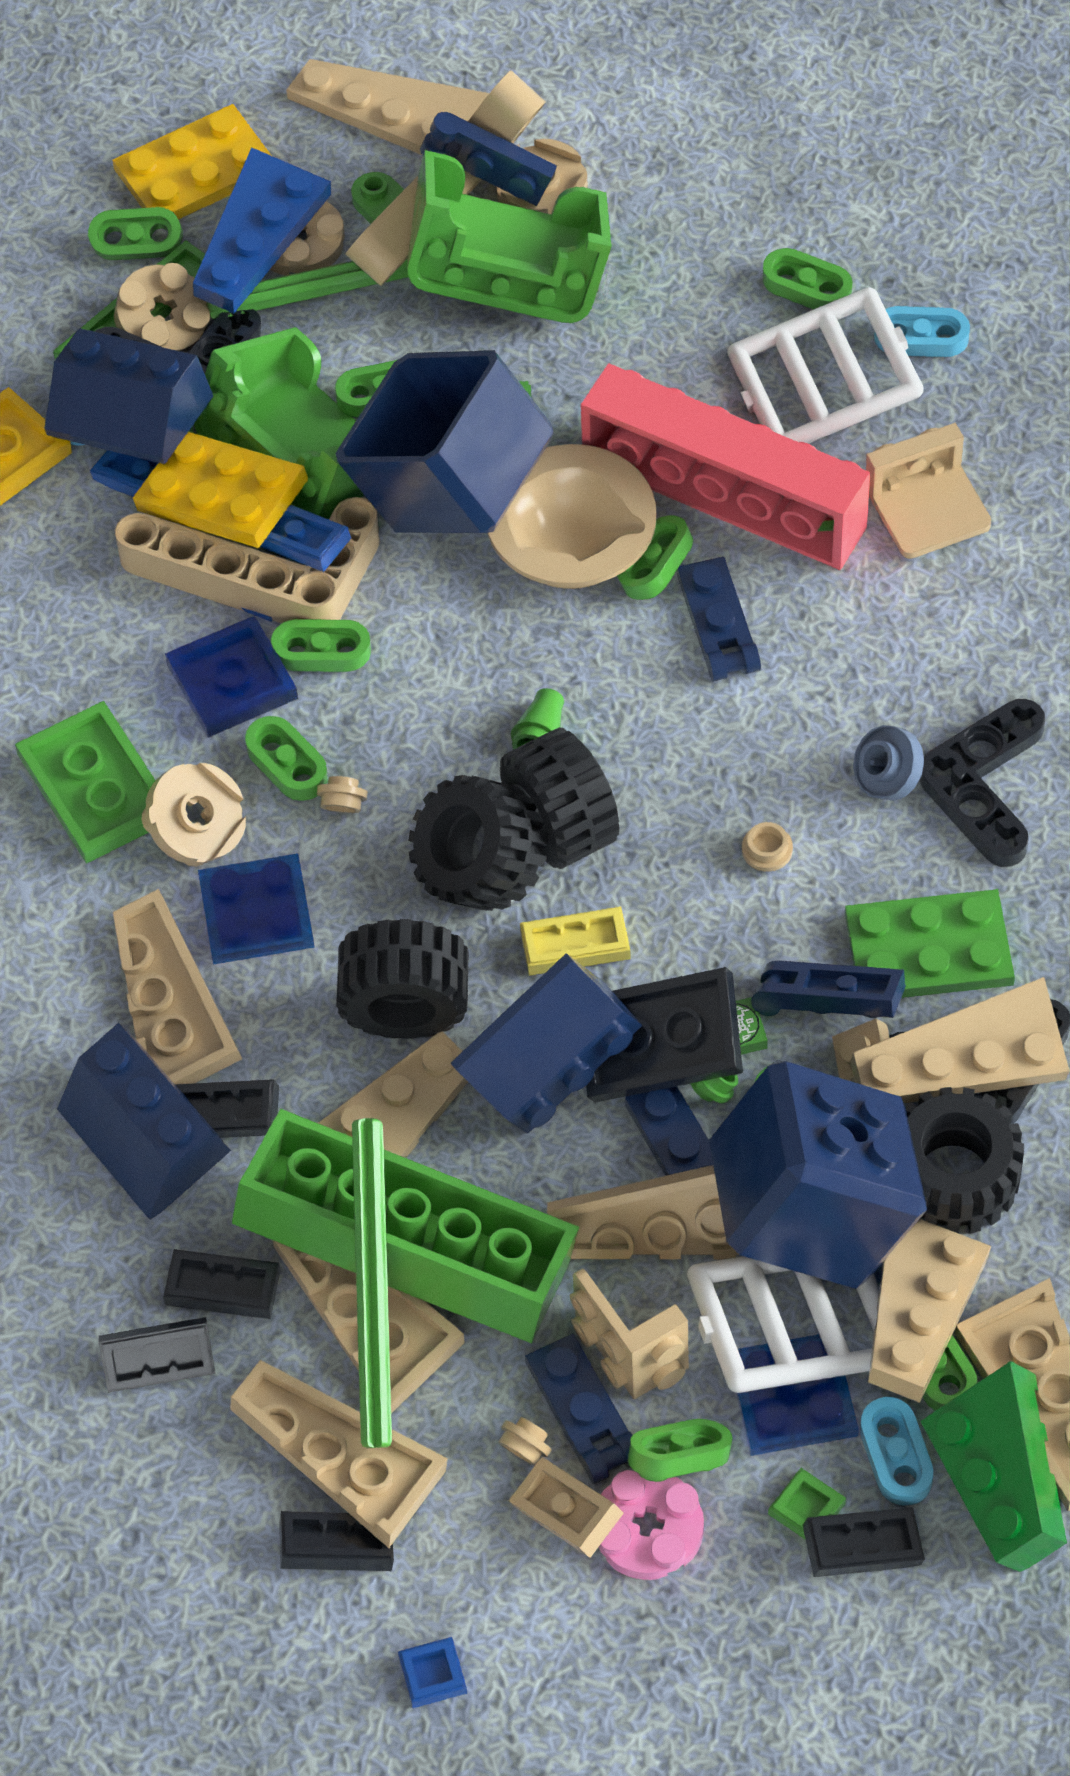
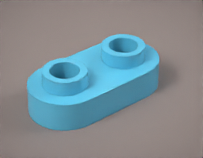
(924, 325)
(896, 1454)

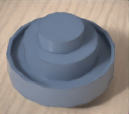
(888, 763)

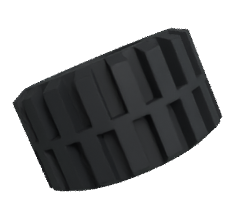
(568, 794)
(447, 835)
(402, 979)
(980, 1128)

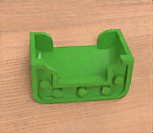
(504, 251)
(272, 406)

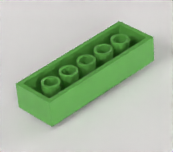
(442, 1233)

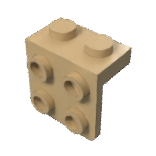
(925, 492)
(638, 1358)

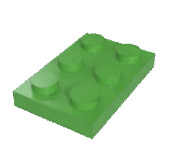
(90, 779)
(937, 940)

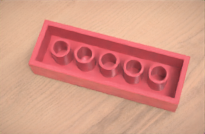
(729, 465)

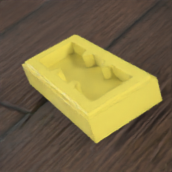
(586, 937)

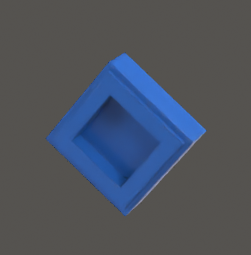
(432, 1672)

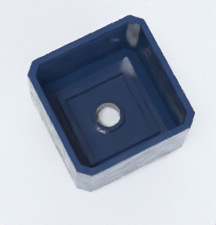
(445, 442)
(817, 1174)

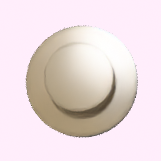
(341, 795)
(767, 847)
(525, 1440)

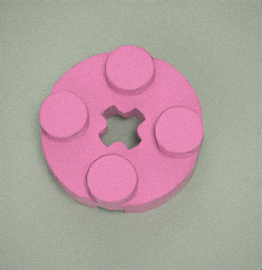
(665, 1549)

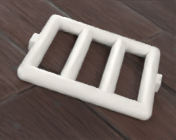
(827, 319)
(787, 1368)

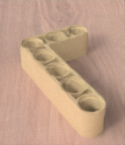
(387, 239)
(245, 575)

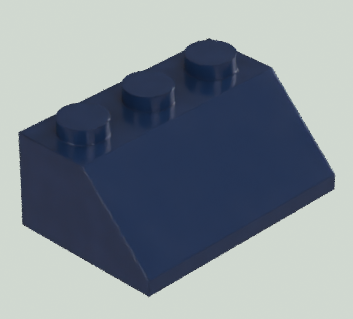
(125, 395)
(547, 1044)
(138, 1122)

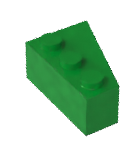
(1000, 1465)

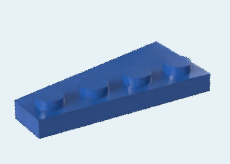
(257, 226)

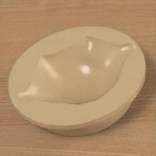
(577, 518)

